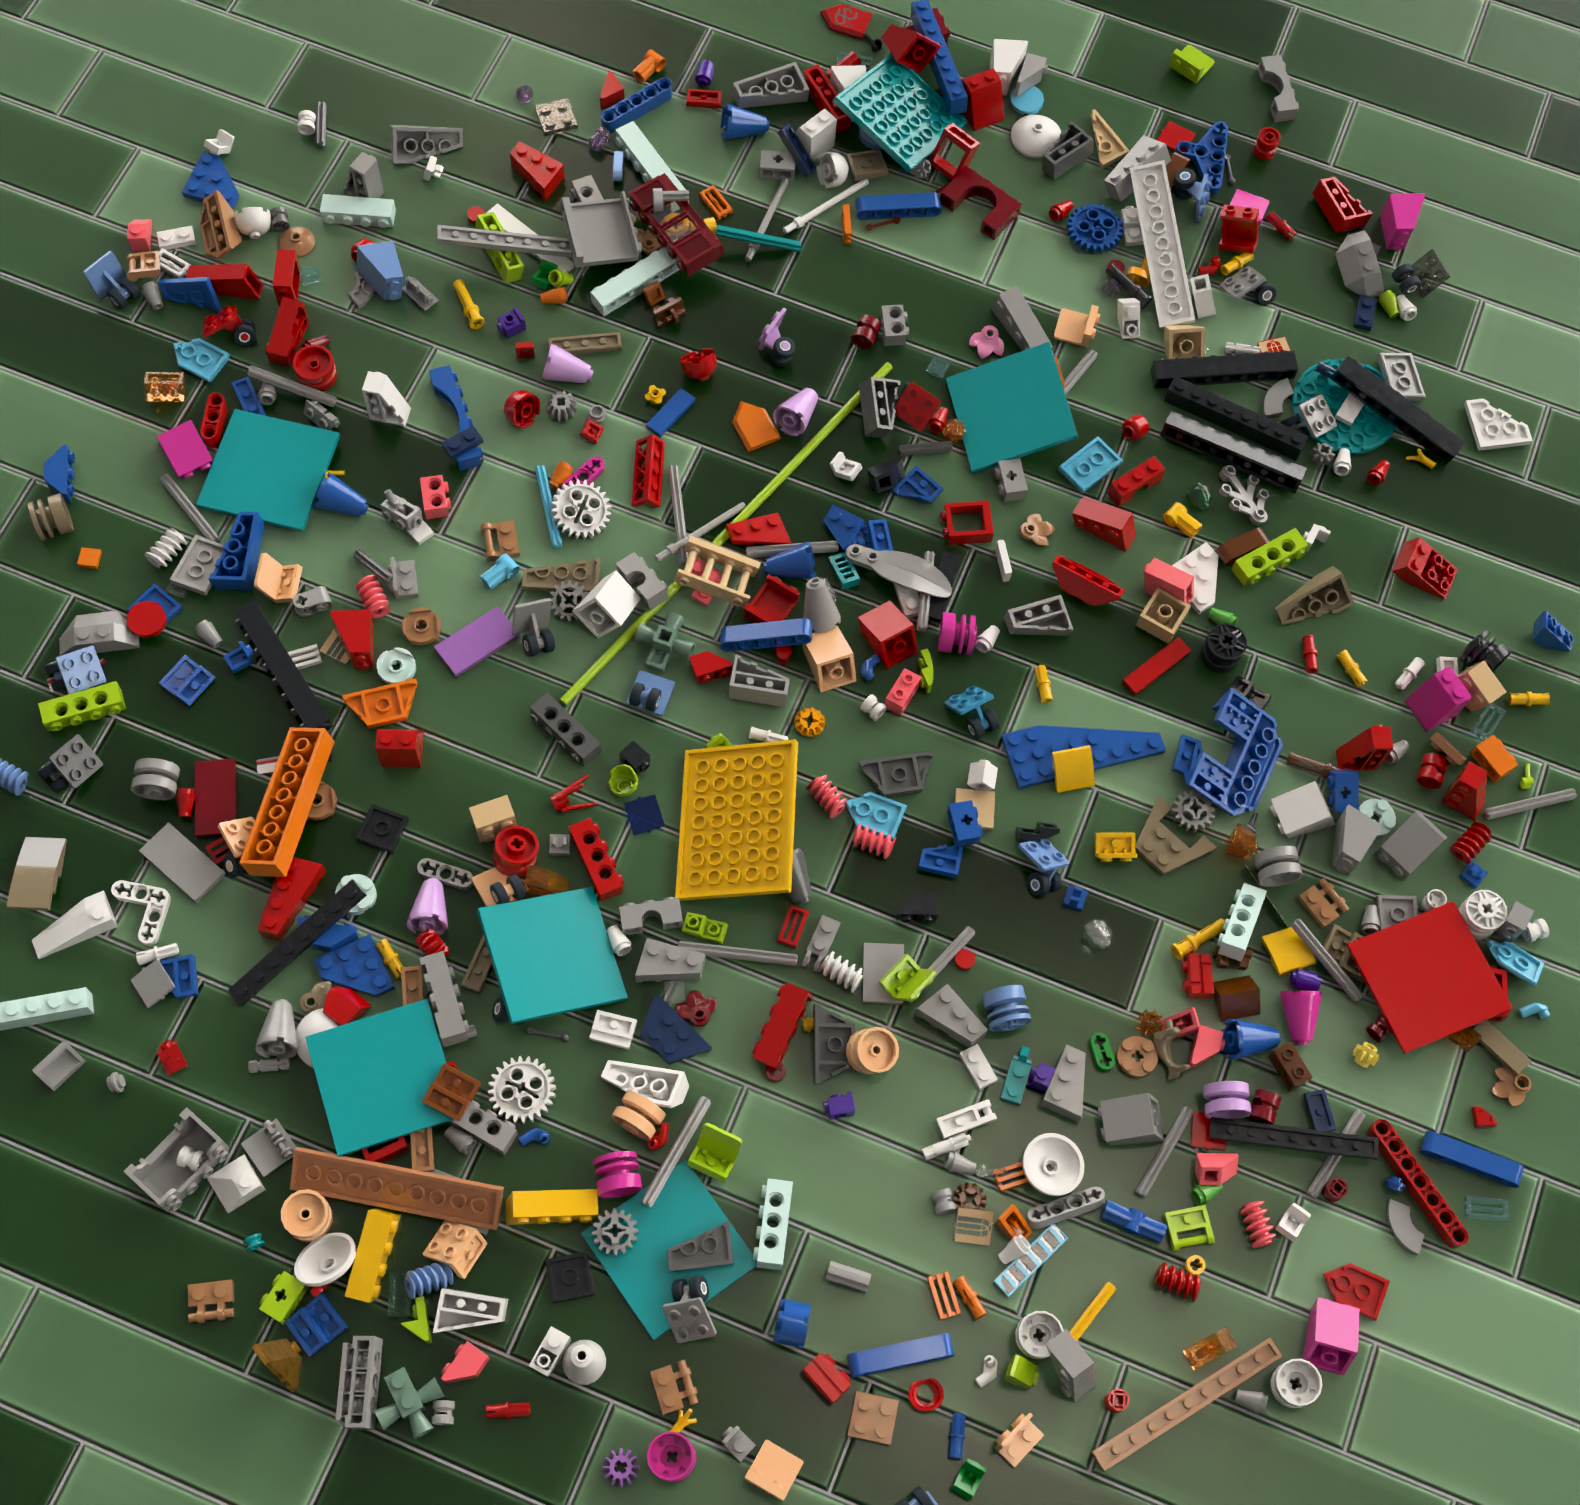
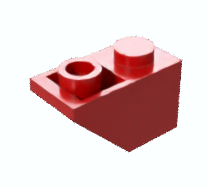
(709, 666)

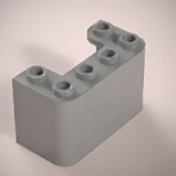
(159, 1171)

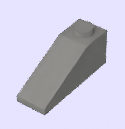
(1031, 73)

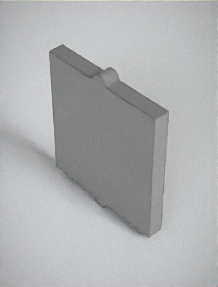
(153, 983)

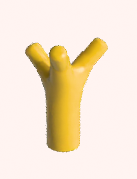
(1422, 458)
(683, 1421)

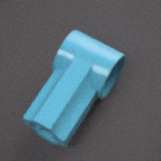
(504, 568)

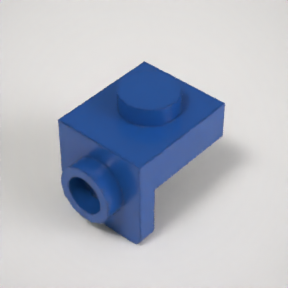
(239, 658)

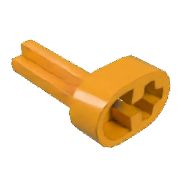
(1141, 274)

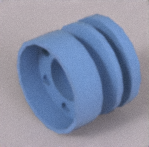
(1006, 1008)

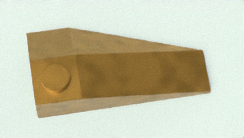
(282, 1360)

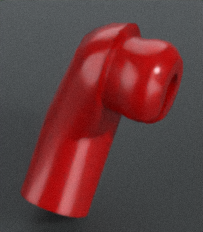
(1212, 268)

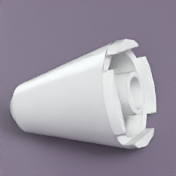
(585, 1370)

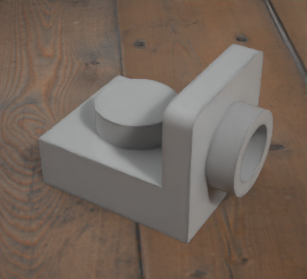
(737, 1443)

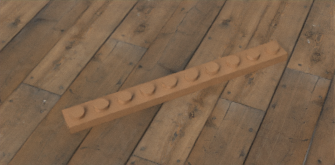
(421, 1141)
(1186, 1404)

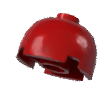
(699, 365)
(521, 408)

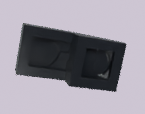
(1247, 689)
(1042, 831)

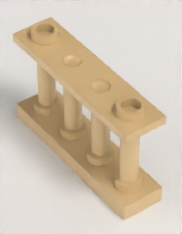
(721, 556)

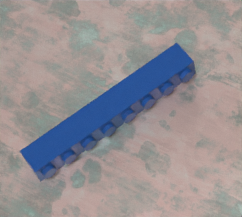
(942, 63)

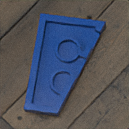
(190, 290)

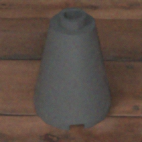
(800, 879)

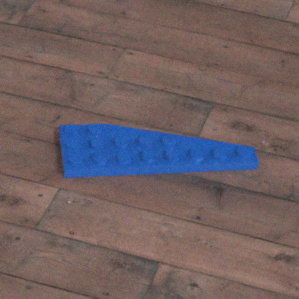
(1032, 749)

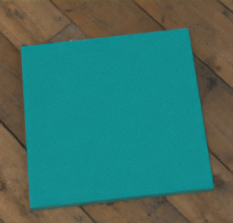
(898, 111)
(1012, 407)
(268, 469)
(551, 955)
(378, 1075)
(678, 1214)

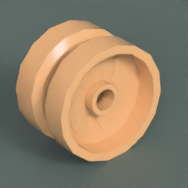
(872, 1050)
(638, 1115)
(306, 1203)

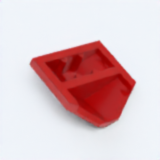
(344, 1005)

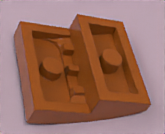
(452, 1092)

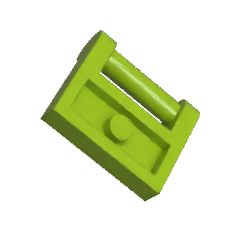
(1188, 1220)

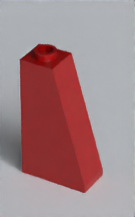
(230, 279)

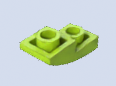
(926, 673)
(704, 928)

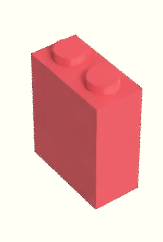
(1168, 579)

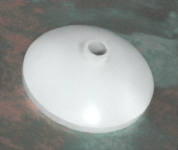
(1034, 135)
(311, 1024)
(1063, 1158)
(325, 1259)

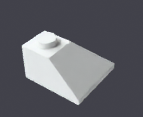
(236, 1183)

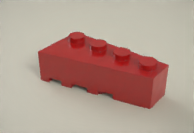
(781, 1024)

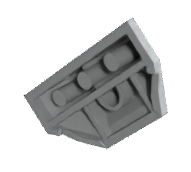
(1359, 265)
(103, 630)

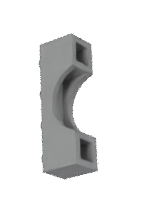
(1273, 71)

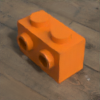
(1494, 758)

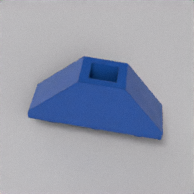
(59, 473)
(1551, 634)
(335, 937)

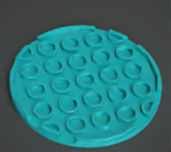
(1368, 428)

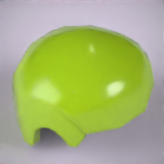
(623, 780)

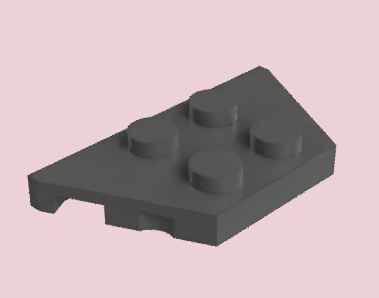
(898, 773)
(829, 1043)

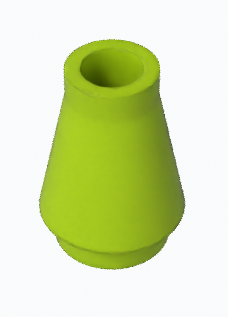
(559, 278)
(1389, 303)

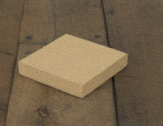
(983, 801)

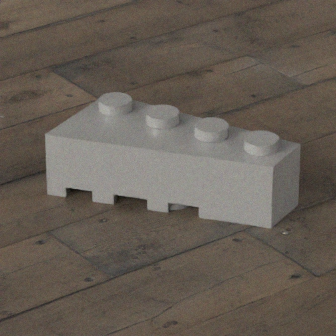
(772, 88)
(1144, 152)
(1019, 319)
(444, 999)

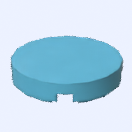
(1028, 102)

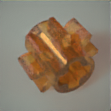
(954, 430)
(1150, 1016)

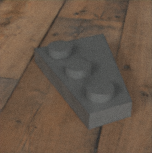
(703, 1251)

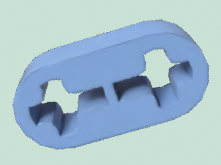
(618, 166)

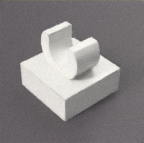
(432, 169)

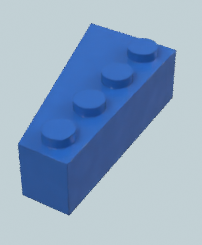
(240, 556)

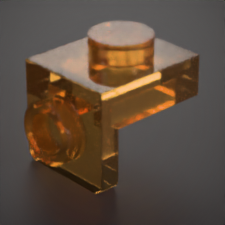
(1466, 1038)

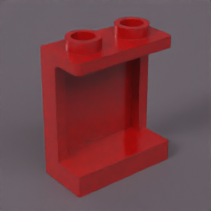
(1239, 229)
(772, 602)

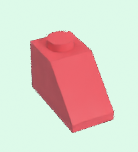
(140, 235)
(1205, 1045)

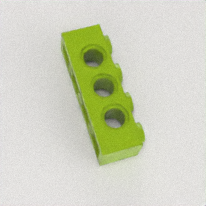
(506, 262)
(1291, 541)
(51, 709)

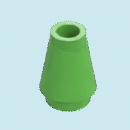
(1221, 617)
(1204, 1193)

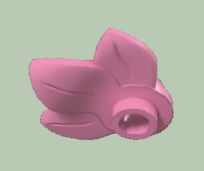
(986, 344)

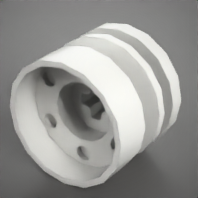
(1481, 923)
(1044, 1323)
(1308, 1383)

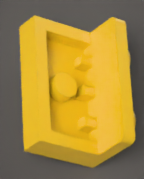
(1115, 845)

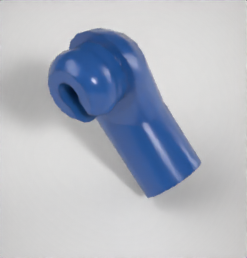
(867, 667)
(536, 1135)

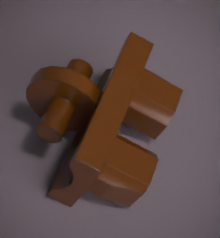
(669, 312)
(1223, 961)

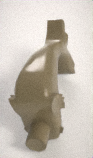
(1162, 1043)

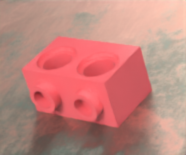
(433, 497)
(902, 691)

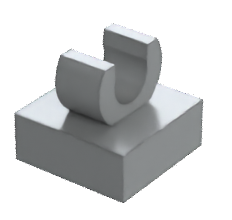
(559, 845)

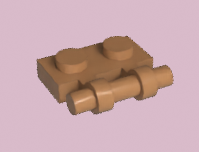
(1319, 907)
(210, 1294)
(667, 1390)

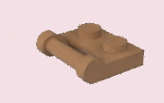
(149, 265)
(506, 537)

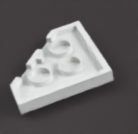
(1495, 427)
(1203, 565)

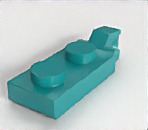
(1017, 1077)

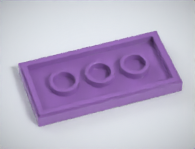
(476, 641)

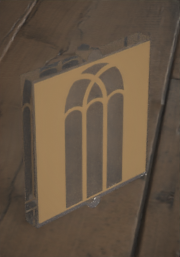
(334, 649)
(973, 1226)

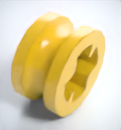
(1190, 1260)

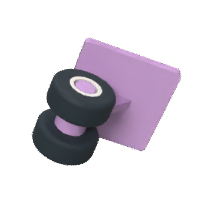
(781, 347)

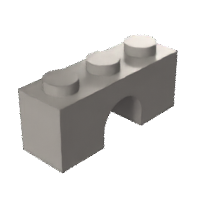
(634, 570)
(634, 914)

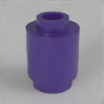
(704, 73)
(1305, 980)

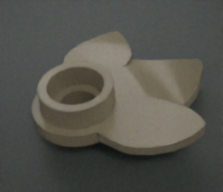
(318, 994)

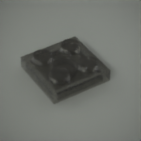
(556, 117)

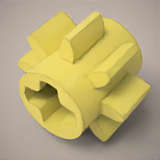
(1365, 1054)

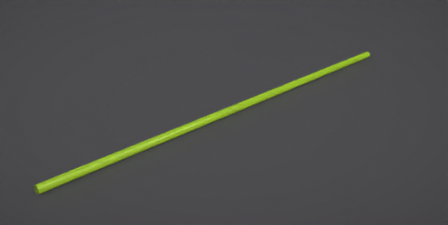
(721, 538)

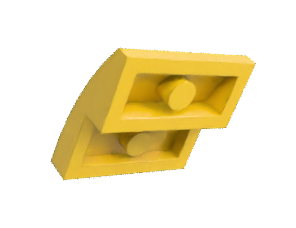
(1073, 768)
(1287, 951)

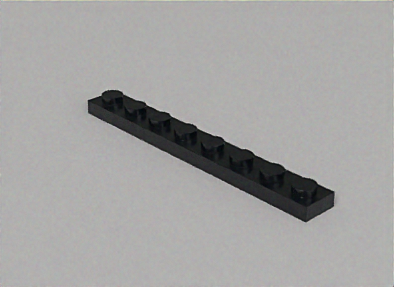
(297, 942)
(1293, 1138)

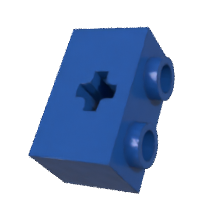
(1336, 782)
(963, 834)

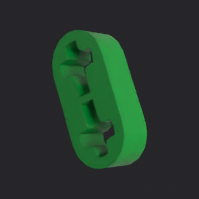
(1097, 1053)

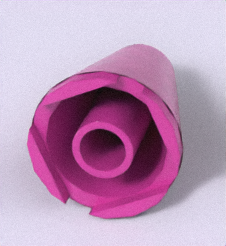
(1301, 1014)

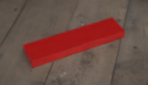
(1156, 666)

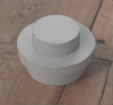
(597, 413)
(116, 1082)

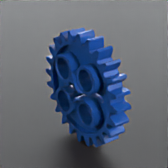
(1095, 228)

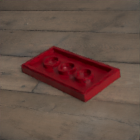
(214, 795)

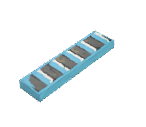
(1026, 1265)

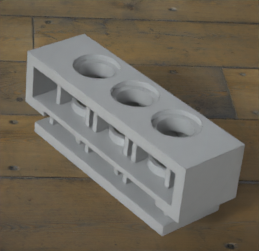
(359, 1382)

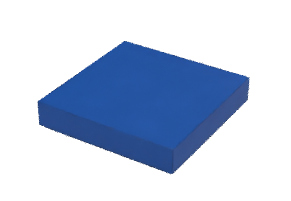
(159, 596)

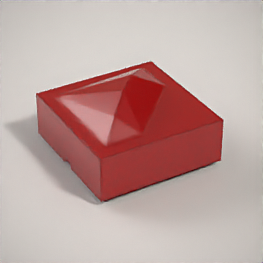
(525, 350)
(591, 431)

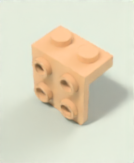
(1076, 326)
(277, 581)

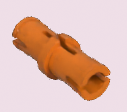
(969, 1297)

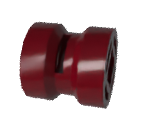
(1379, 1029)
(1332, 1193)

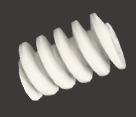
(165, 548)
(841, 971)

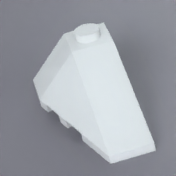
(80, 923)
(658, 1085)

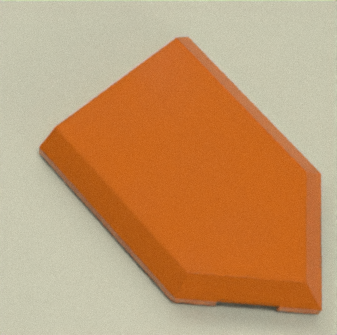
(754, 426)

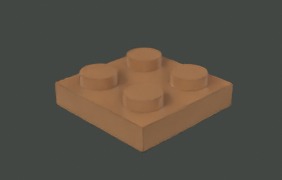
(1453, 754)
(873, 1418)

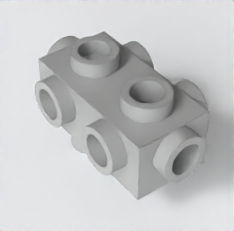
(401, 511)

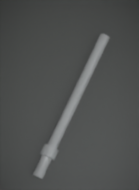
(753, 247)
(672, 549)

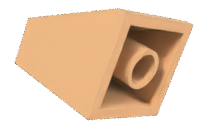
(830, 659)

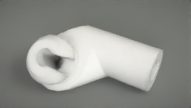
(989, 1371)

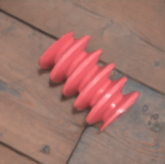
(372, 596)
(826, 796)
(873, 841)
(1257, 1224)

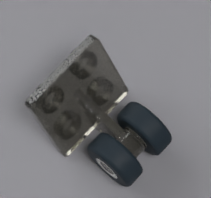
(1421, 276)

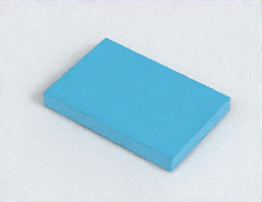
(1090, 465)

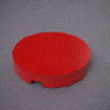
(146, 619)

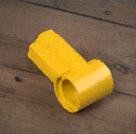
(1179, 517)

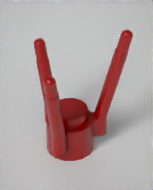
(561, 800)

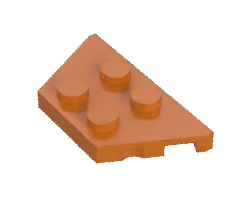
(383, 704)

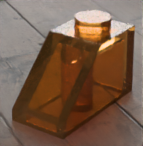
(1241, 843)
(544, 881)
(1210, 1348)

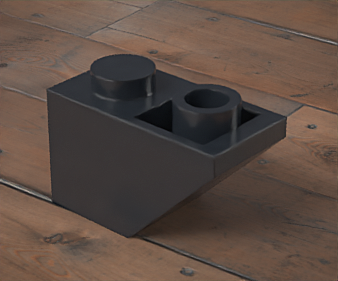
(886, 475)
(920, 907)

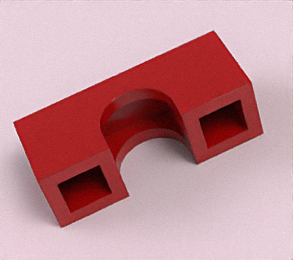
(1145, 475)

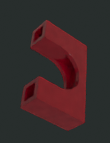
(970, 184)

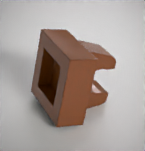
(653, 293)

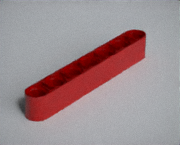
(1427, 1187)

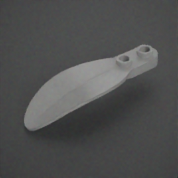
(902, 570)

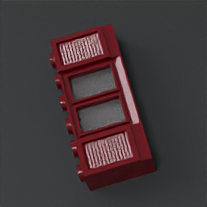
(677, 227)

